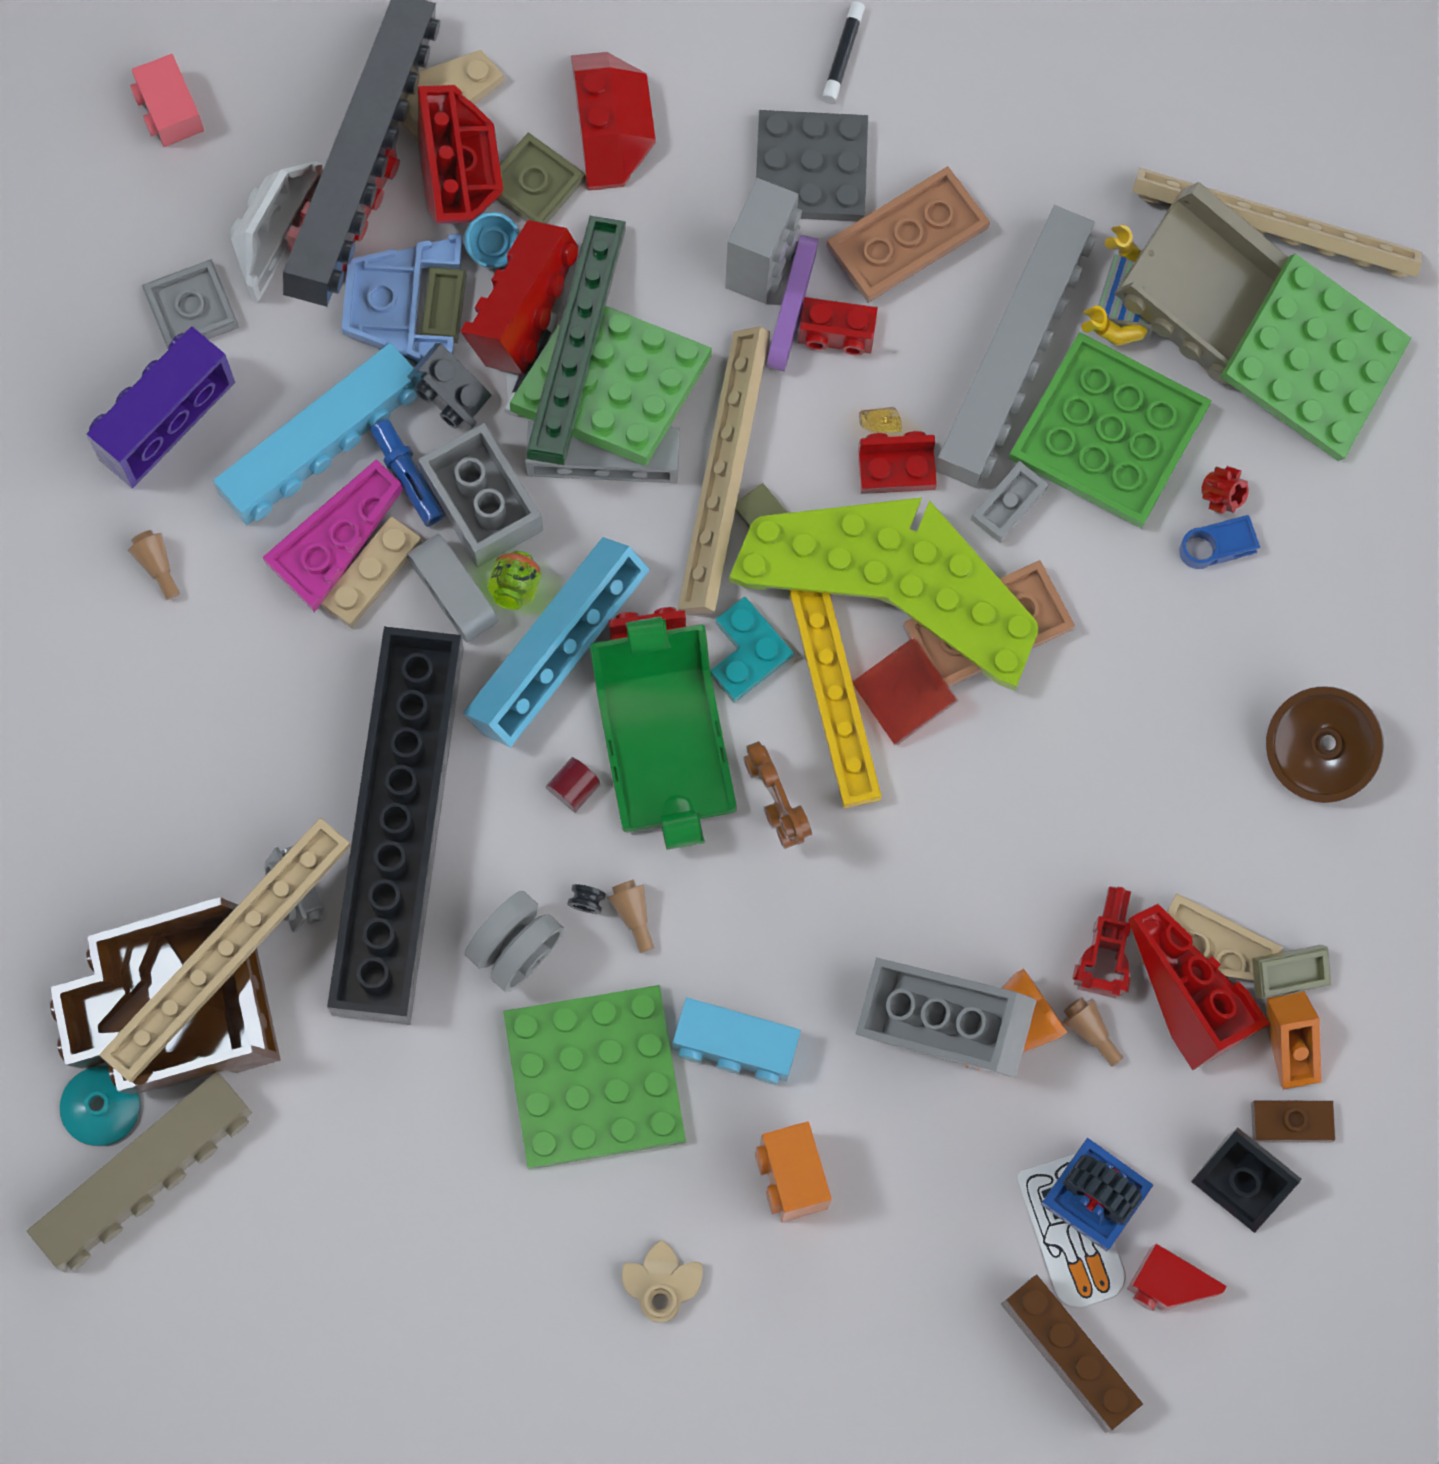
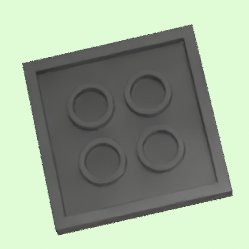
(818, 159)

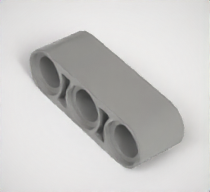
(452, 587)

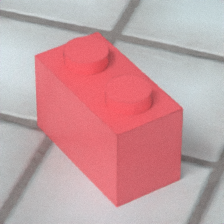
(167, 100)

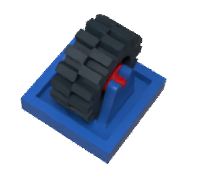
(1097, 1194)

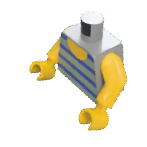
(1111, 317)

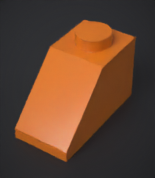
(1294, 1039)

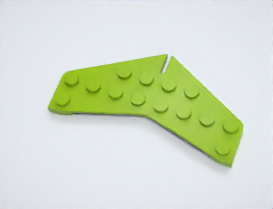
(878, 556)

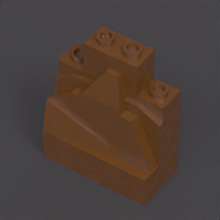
(130, 967)

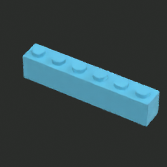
(317, 435)
(556, 641)

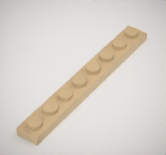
(1292, 227)
(724, 471)
(224, 950)

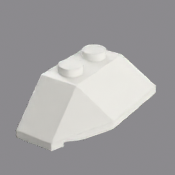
(271, 211)

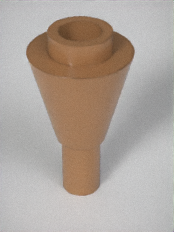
(152, 556)
(631, 906)
(1087, 1023)

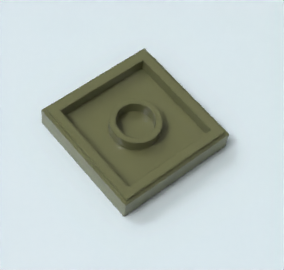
(537, 180)

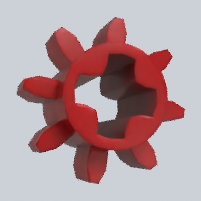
(1225, 489)

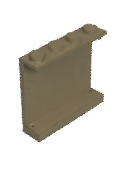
(1202, 278)

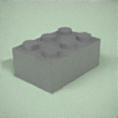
(762, 241)
(480, 494)

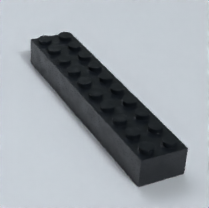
(396, 826)

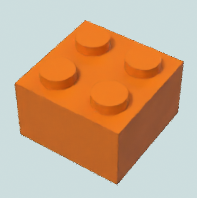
(793, 1171)

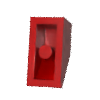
(1170, 1281)

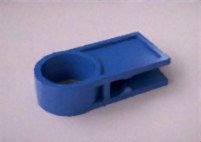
(1228, 541)

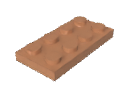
(908, 234)
(1033, 590)

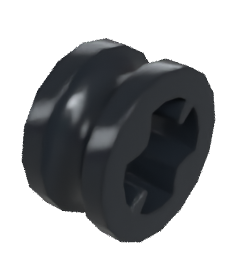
(586, 899)

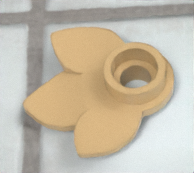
(662, 1277)

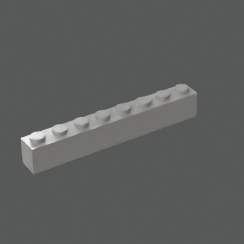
(1015, 346)

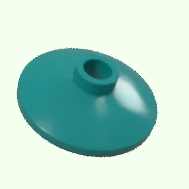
(101, 1126)

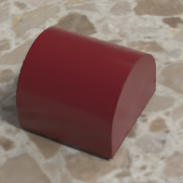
(573, 784)

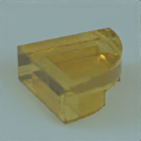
(881, 420)

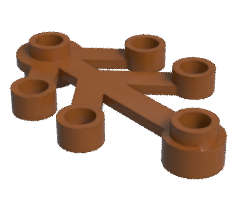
(790, 822)

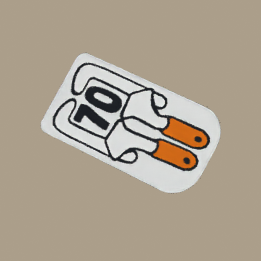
(1077, 1266)

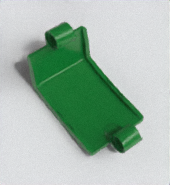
(663, 730)

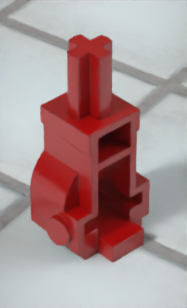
(1109, 933)

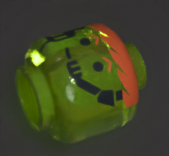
(514, 580)

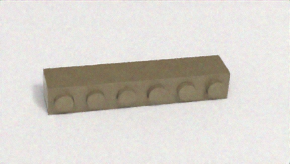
(139, 1173)

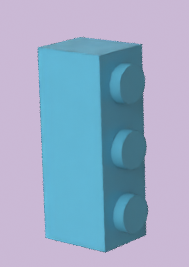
(735, 1041)

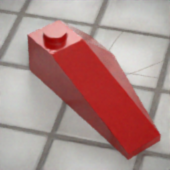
(1196, 999)

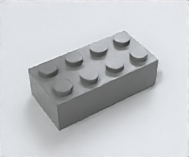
(946, 1017)

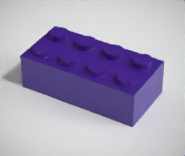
(161, 406)

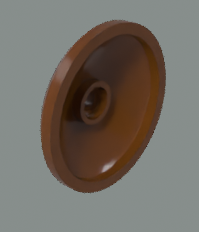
(1298, 750)

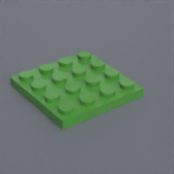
(1316, 357)
(632, 385)
(1110, 429)
(594, 1077)

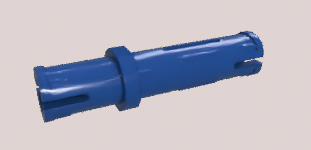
(400, 461)

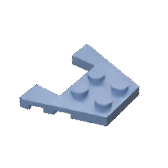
(385, 292)

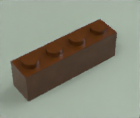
(1071, 1354)

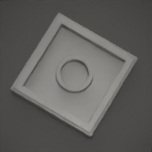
(191, 299)

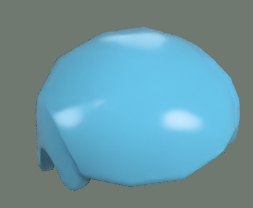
(490, 239)

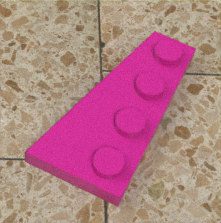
(329, 539)

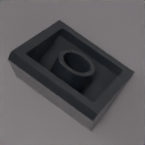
(1246, 1179)

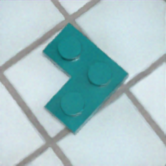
(757, 654)

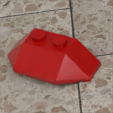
(612, 118)
(456, 155)

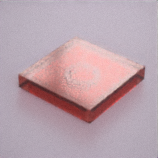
(905, 691)

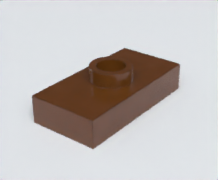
(1292, 1121)

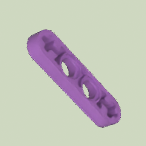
(792, 303)

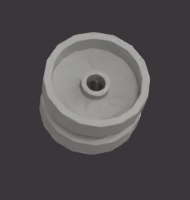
(514, 941)

